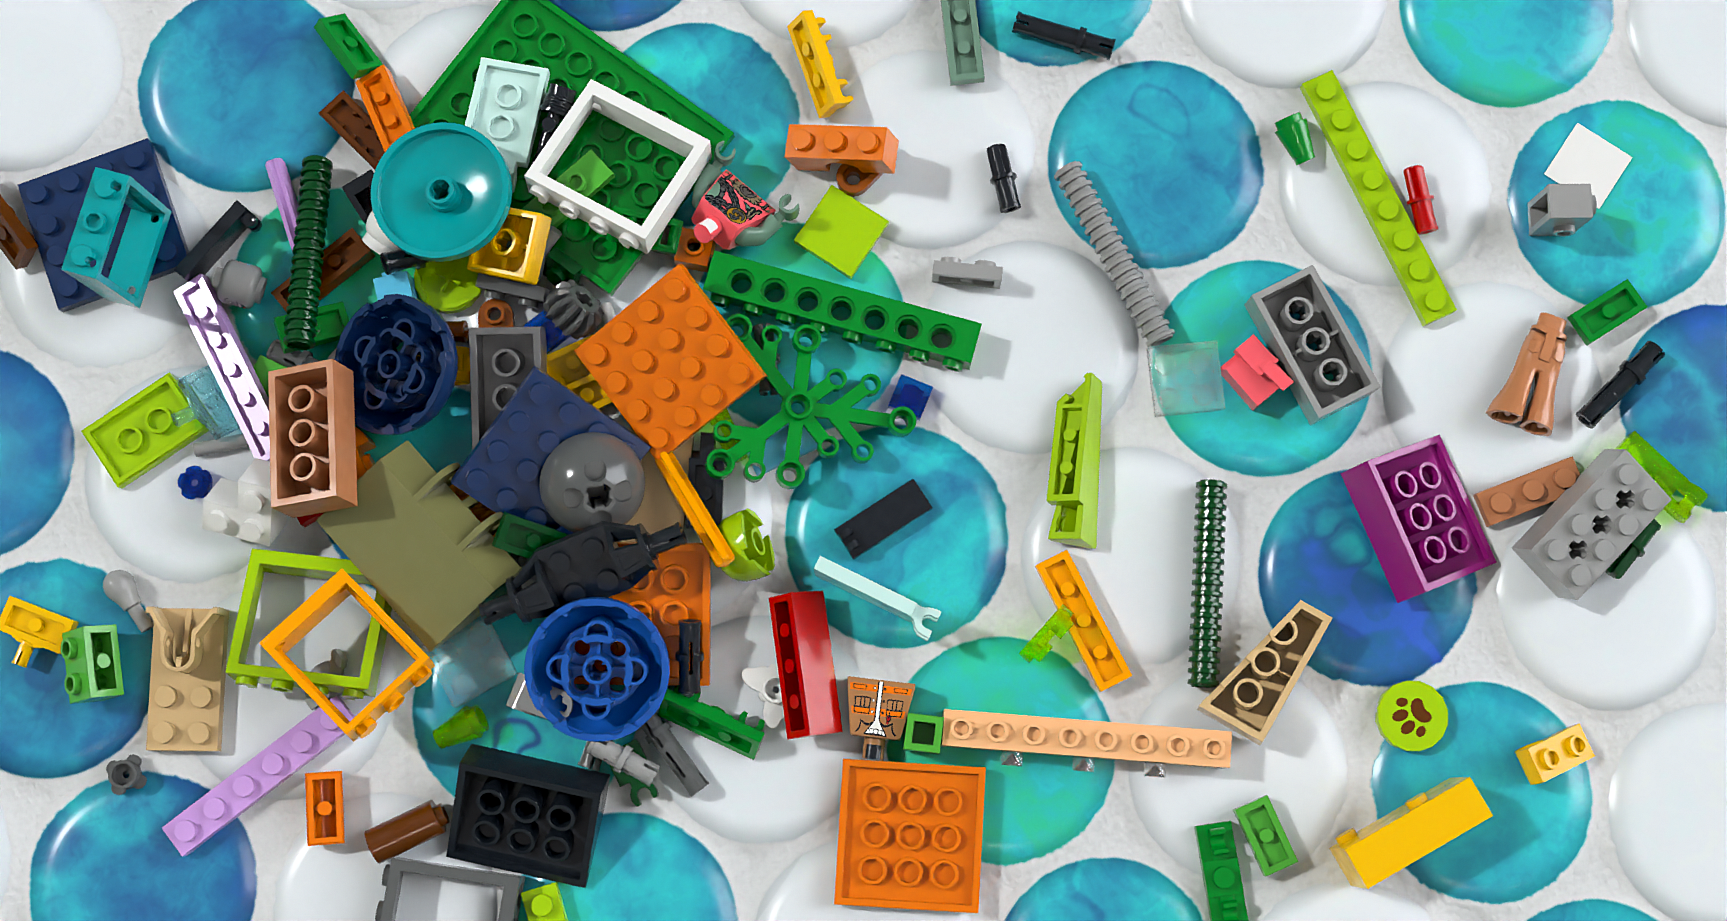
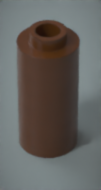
(406, 831)

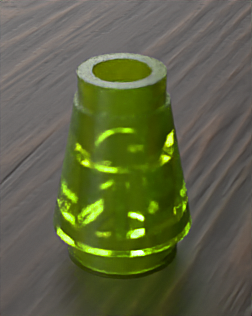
(462, 727)

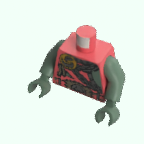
(731, 210)

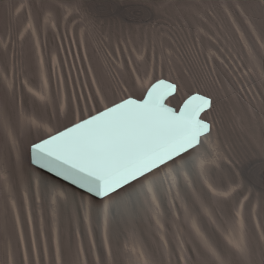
(507, 108)
(877, 595)

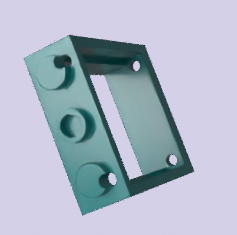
(96, 230)

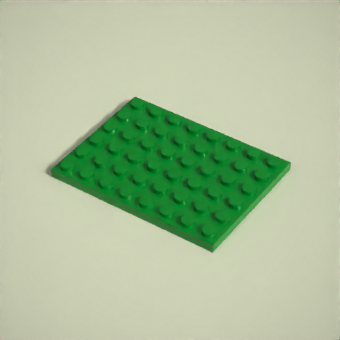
(549, 38)

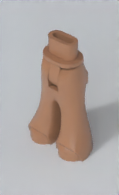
(1538, 359)

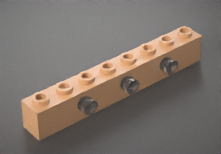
(1086, 740)

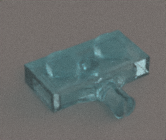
(205, 404)

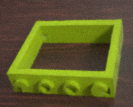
(304, 566)

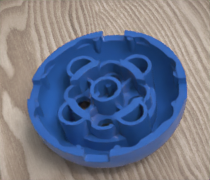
(599, 710)

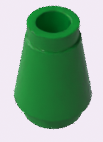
(1295, 137)

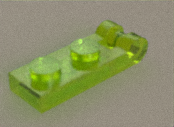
(1665, 476)

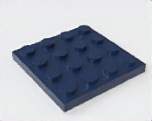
(55, 205)
(510, 455)

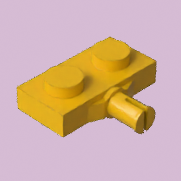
(33, 628)

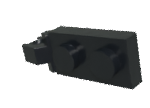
(708, 488)

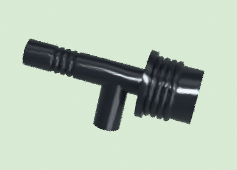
(557, 105)

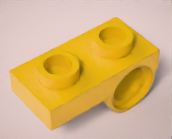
(1554, 754)

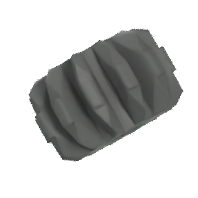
(573, 309)

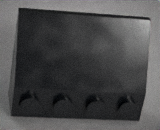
(527, 815)

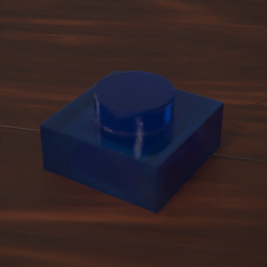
(554, 335)
(911, 394)

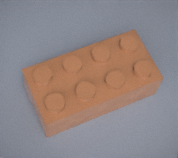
(312, 438)

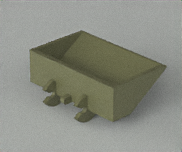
(421, 545)

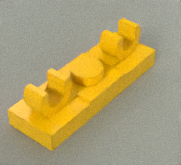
(817, 63)

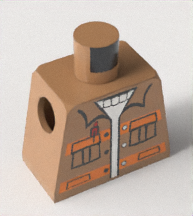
(877, 712)

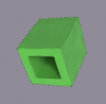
(923, 733)

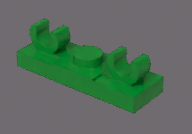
(712, 723)
(1221, 872)

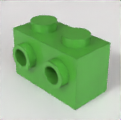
(92, 664)

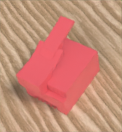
(1254, 373)

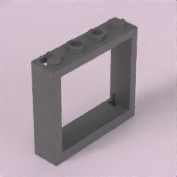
(393, 876)

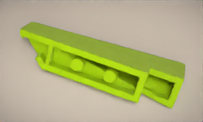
(1075, 465)

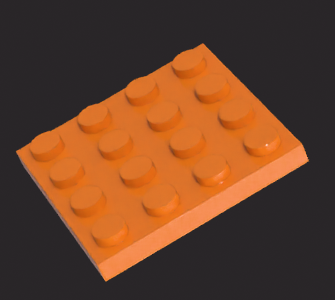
(670, 362)
(670, 594)
(910, 836)

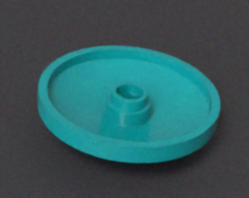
(425, 168)

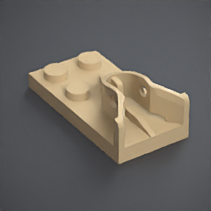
(187, 679)

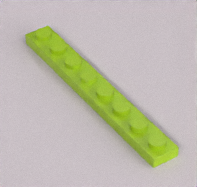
(1378, 198)

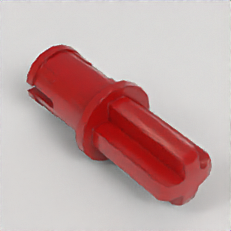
(1420, 200)

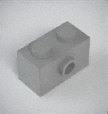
(1561, 209)

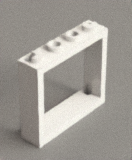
(641, 120)

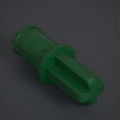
(1634, 550)

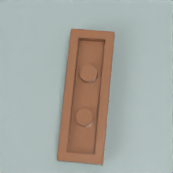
(1526, 491)

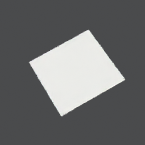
(1588, 160)

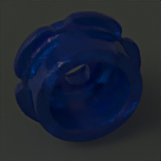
(201, 489)

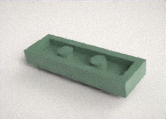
(962, 42)

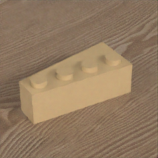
(1262, 682)

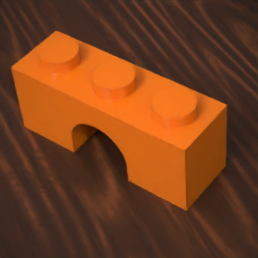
(859, 146)

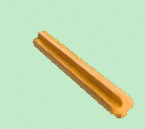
(695, 510)

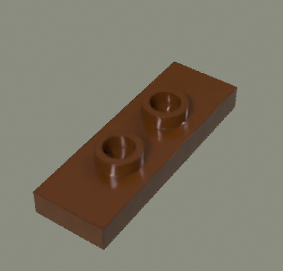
(354, 127)

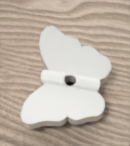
(763, 681)

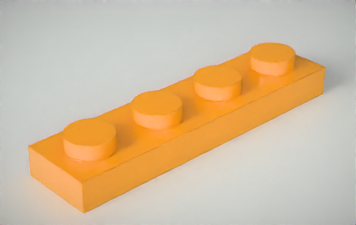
(1089, 629)

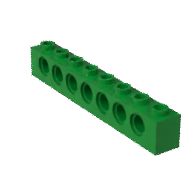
(728, 269)

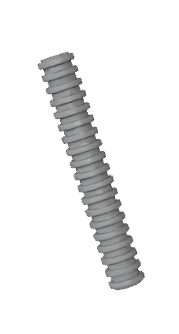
(1114, 253)

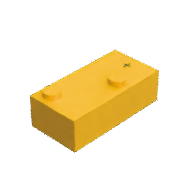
(1410, 832)

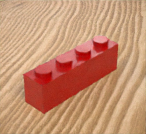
(805, 664)

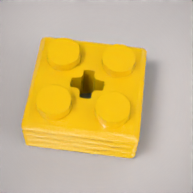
(525, 256)

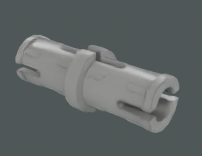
(624, 760)

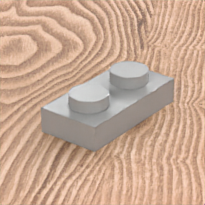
(980, 274)

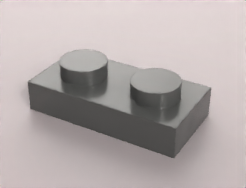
(498, 288)

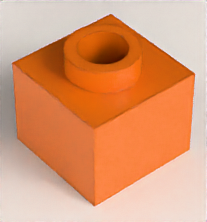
(697, 260)

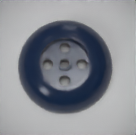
(395, 387)

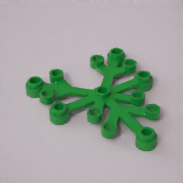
(838, 413)

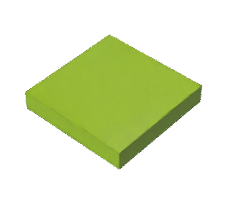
(841, 232)

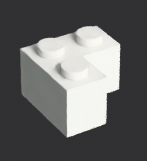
(244, 507)

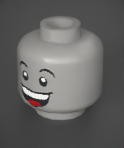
(239, 284)

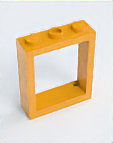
(310, 615)

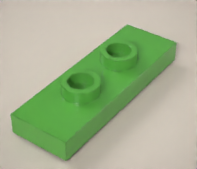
(584, 176)

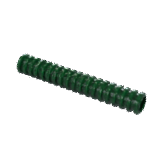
(308, 253)
(1207, 583)

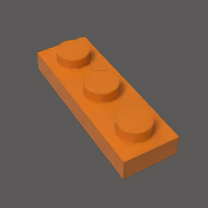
(385, 105)

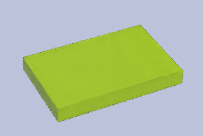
(142, 431)

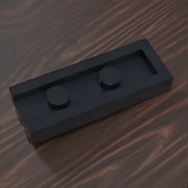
(218, 241)
(883, 519)

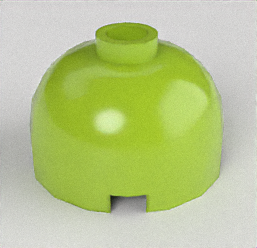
(752, 553)

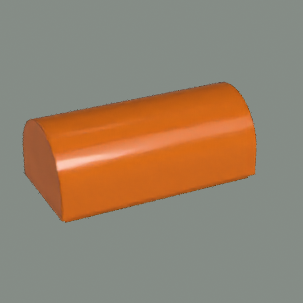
(324, 808)

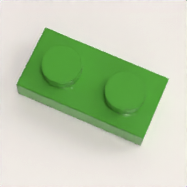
(1265, 835)

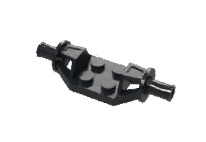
(582, 567)

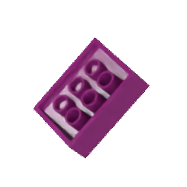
(1418, 518)

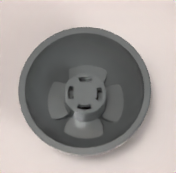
(580, 470)

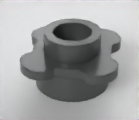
(116, 774)

